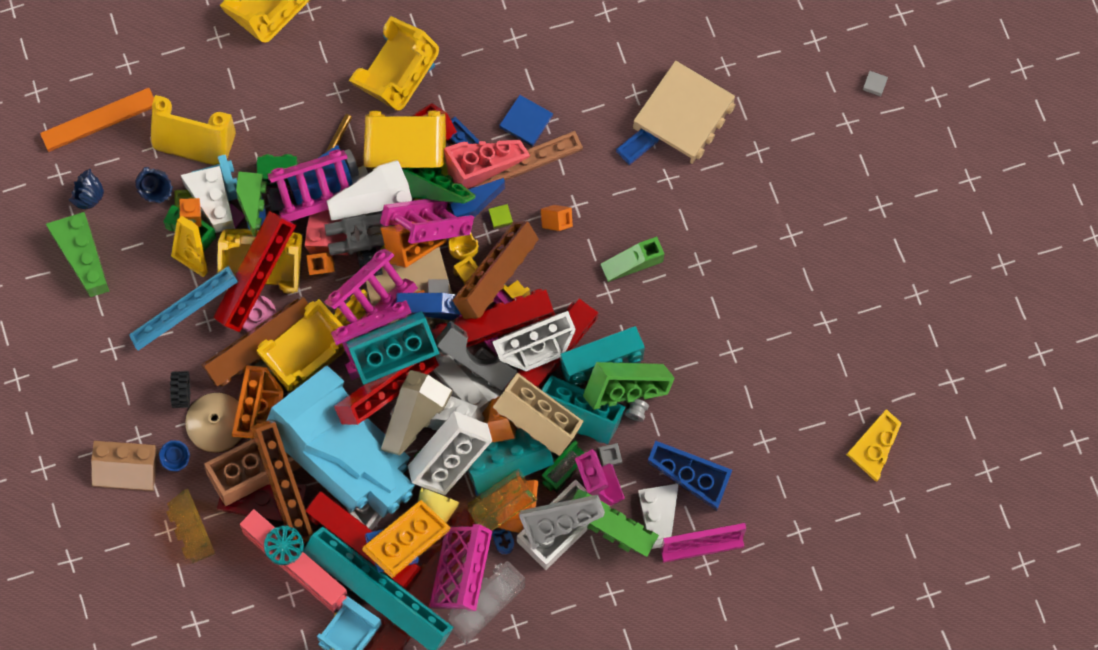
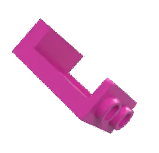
(598, 479)

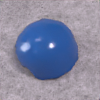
(174, 455)

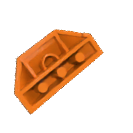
(257, 397)

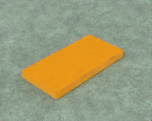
(406, 538)

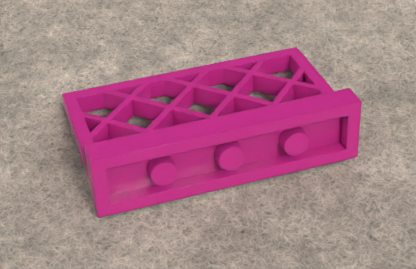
(703, 542)
(472, 568)

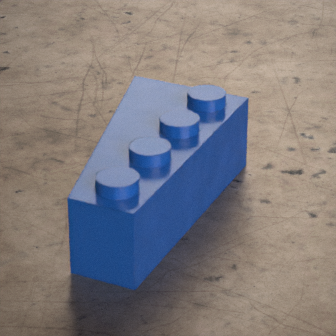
(695, 474)

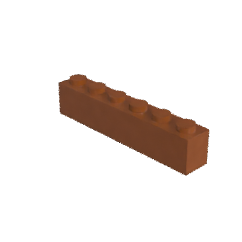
(495, 270)
(244, 350)
(281, 478)

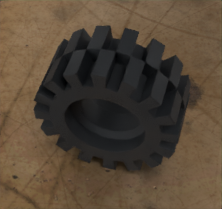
(180, 389)

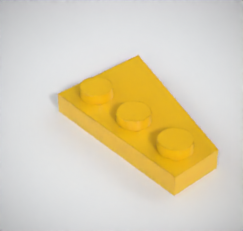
(188, 246)
(873, 447)

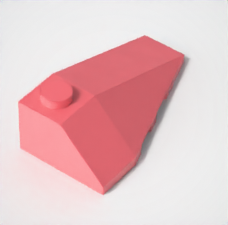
(478, 162)
(316, 239)

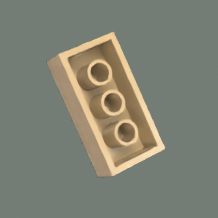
(538, 414)

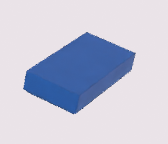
(636, 146)

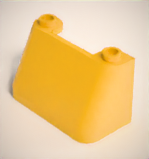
(262, 17)
(398, 65)
(189, 137)
(409, 139)
(235, 244)
(303, 347)

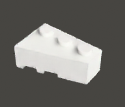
(210, 188)

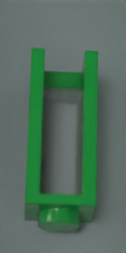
(562, 469)

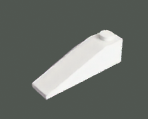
(370, 193)
(464, 384)

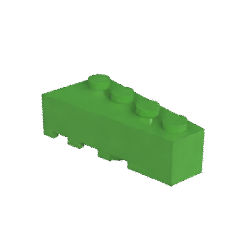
(78, 246)
(621, 529)

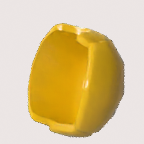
(463, 246)

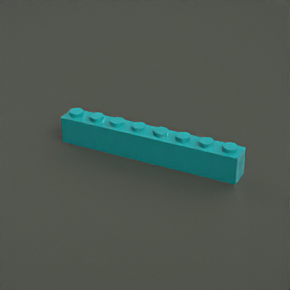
(378, 589)

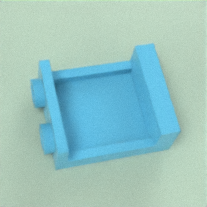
(350, 628)

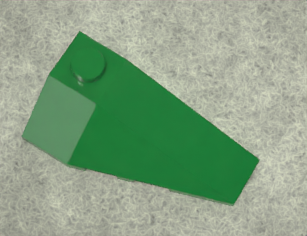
(433, 185)

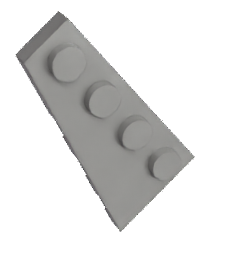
(549, 521)

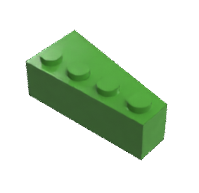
(626, 382)

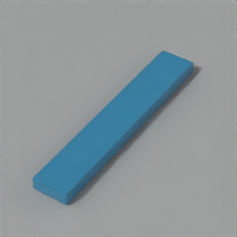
(183, 308)

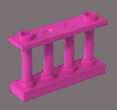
(309, 205)
(421, 211)
(367, 272)
(361, 327)

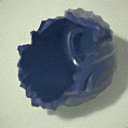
(153, 185)
(87, 191)

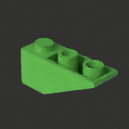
(249, 194)
(633, 259)

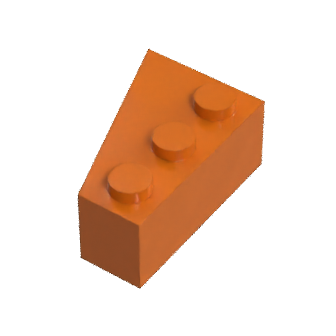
(405, 253)

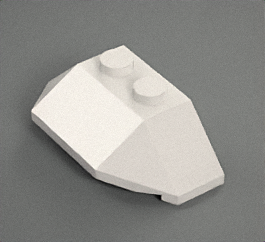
(536, 342)

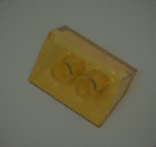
(502, 501)
(189, 527)

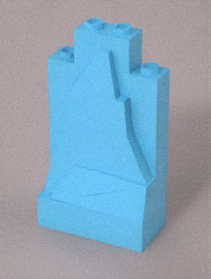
(340, 456)

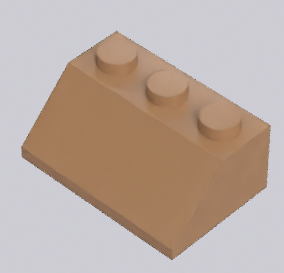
(124, 465)

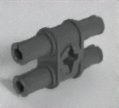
(351, 244)

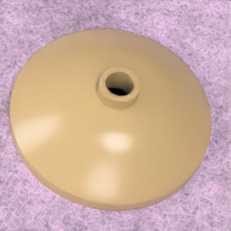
(209, 434)

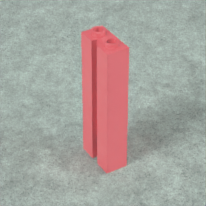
(303, 570)

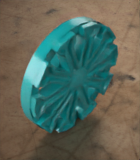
(283, 545)

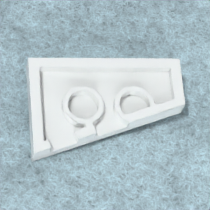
(658, 510)

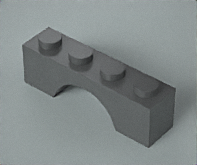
(454, 341)

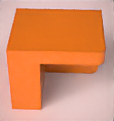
(556, 217)

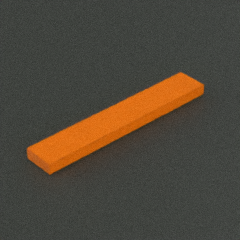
(98, 119)

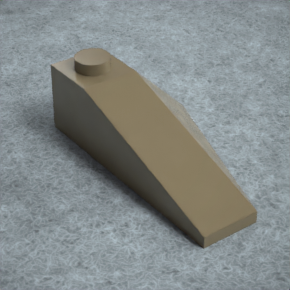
(416, 405)

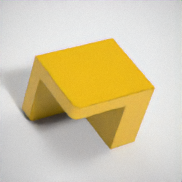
(465, 269)
(516, 289)

